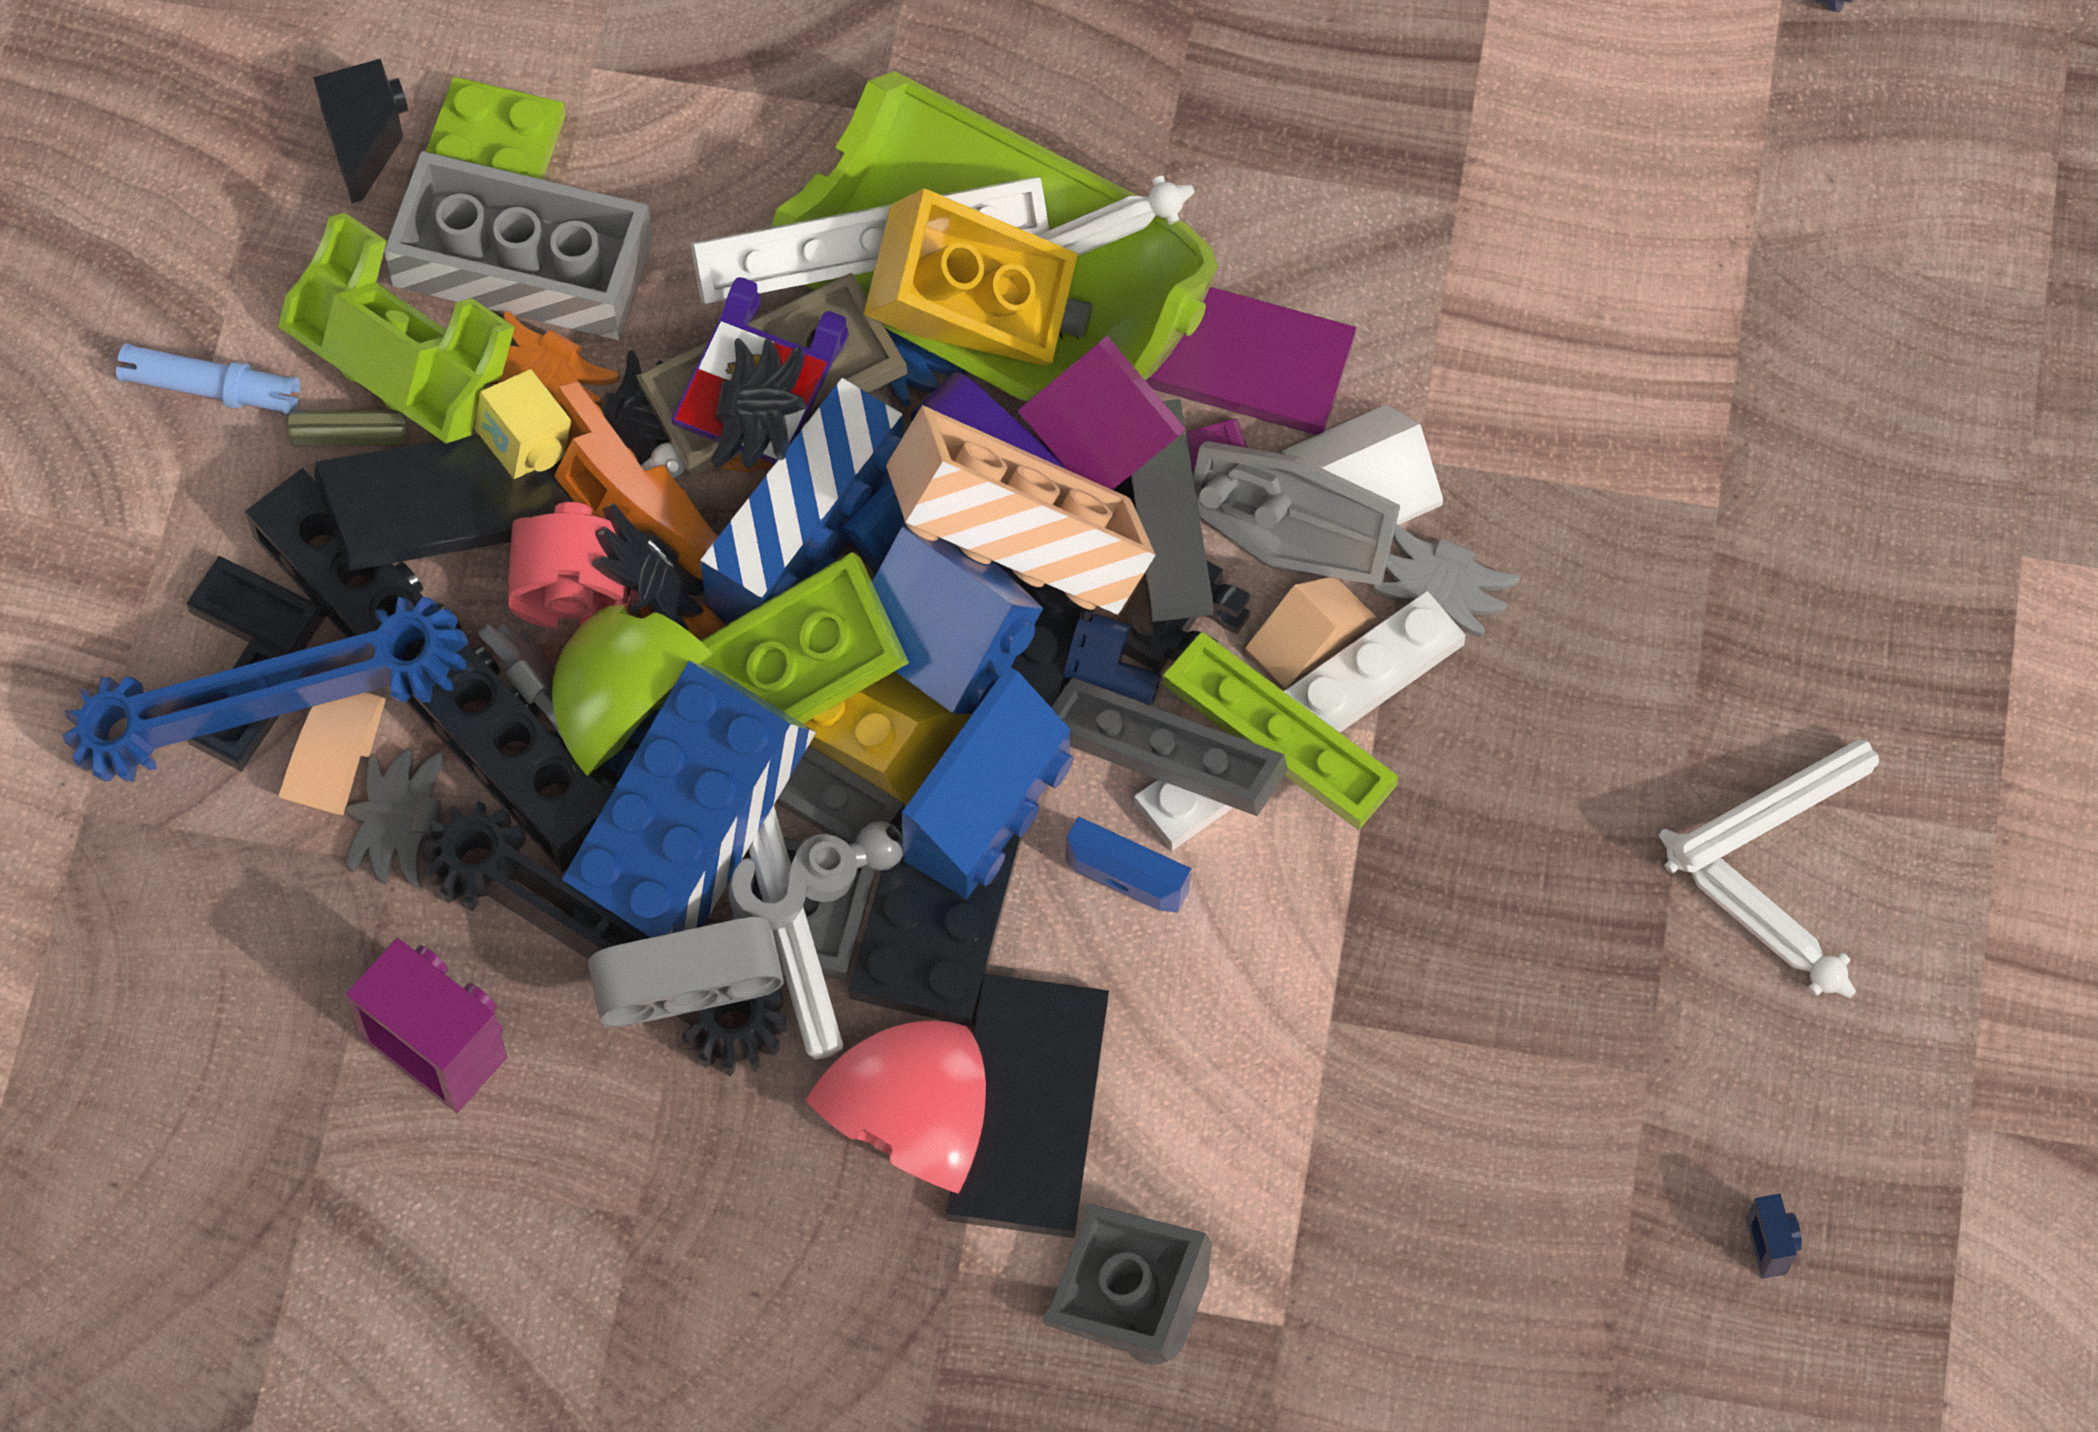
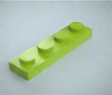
(1262, 713)

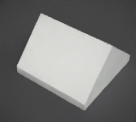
(1382, 454)

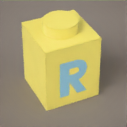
(522, 424)

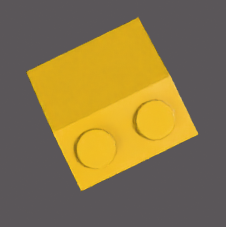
(888, 734)

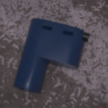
(1098, 656)

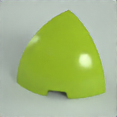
(615, 677)

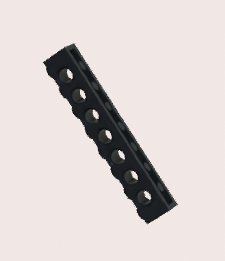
(285, 525)

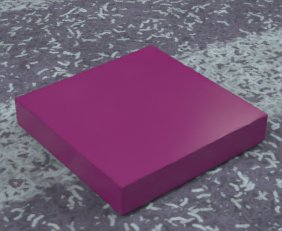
(1102, 417)

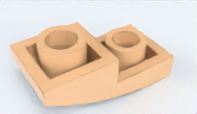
(330, 751)

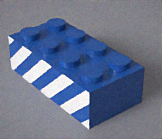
(803, 502)
(688, 804)

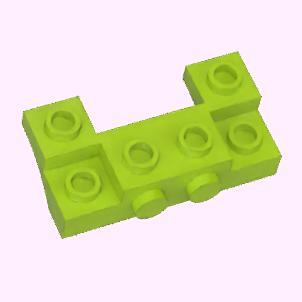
(387, 342)

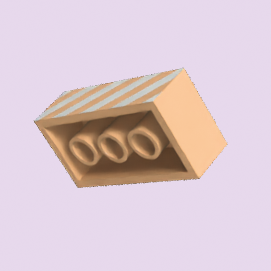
(1018, 511)

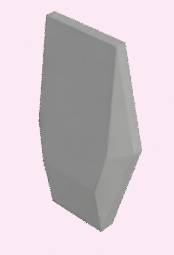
(1295, 513)

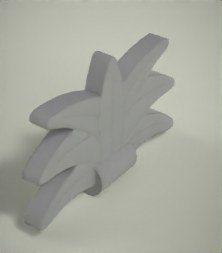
(1450, 578)

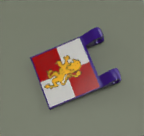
(717, 364)

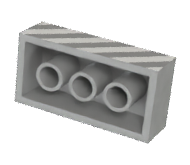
(519, 245)

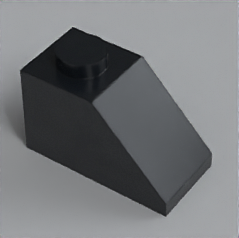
(362, 121)

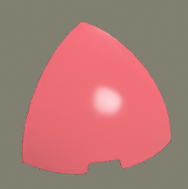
(911, 1096)

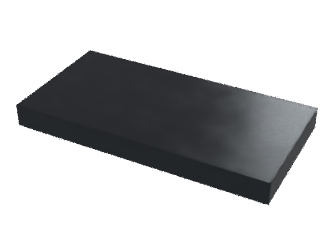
(428, 500)
(1041, 1083)

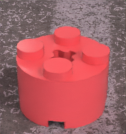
(554, 570)

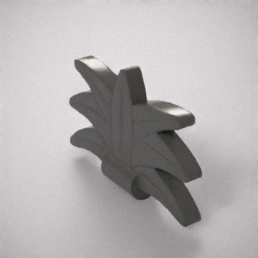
(526, 665)
(395, 816)

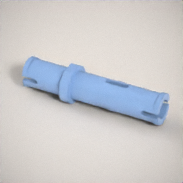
(231, 383)

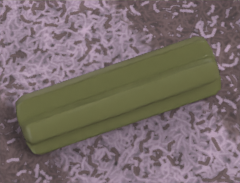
(347, 428)

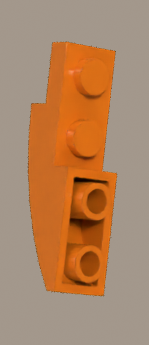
(604, 471)

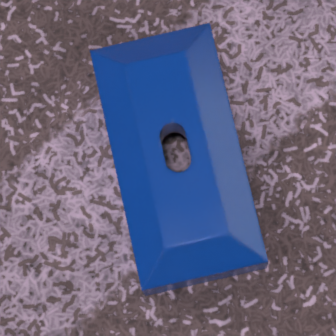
(1127, 866)

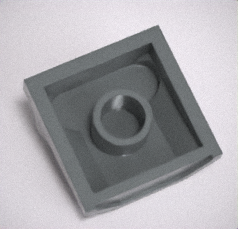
(1132, 1284)

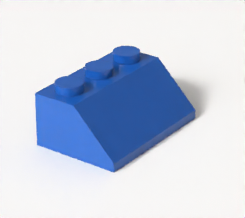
(986, 786)

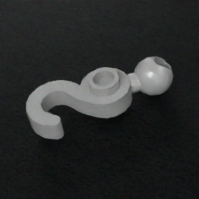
(820, 871)

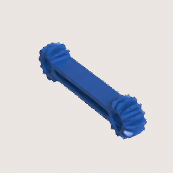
(265, 689)

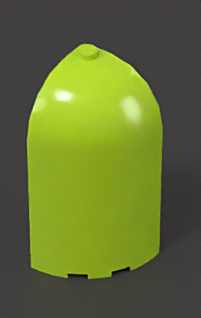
(911, 138)

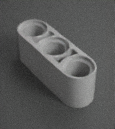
(685, 971)

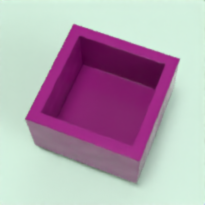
(428, 1023)

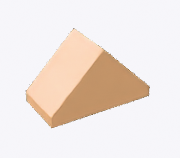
(1308, 630)

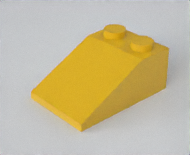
(969, 280)

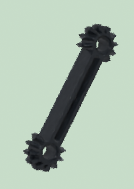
(585, 932)

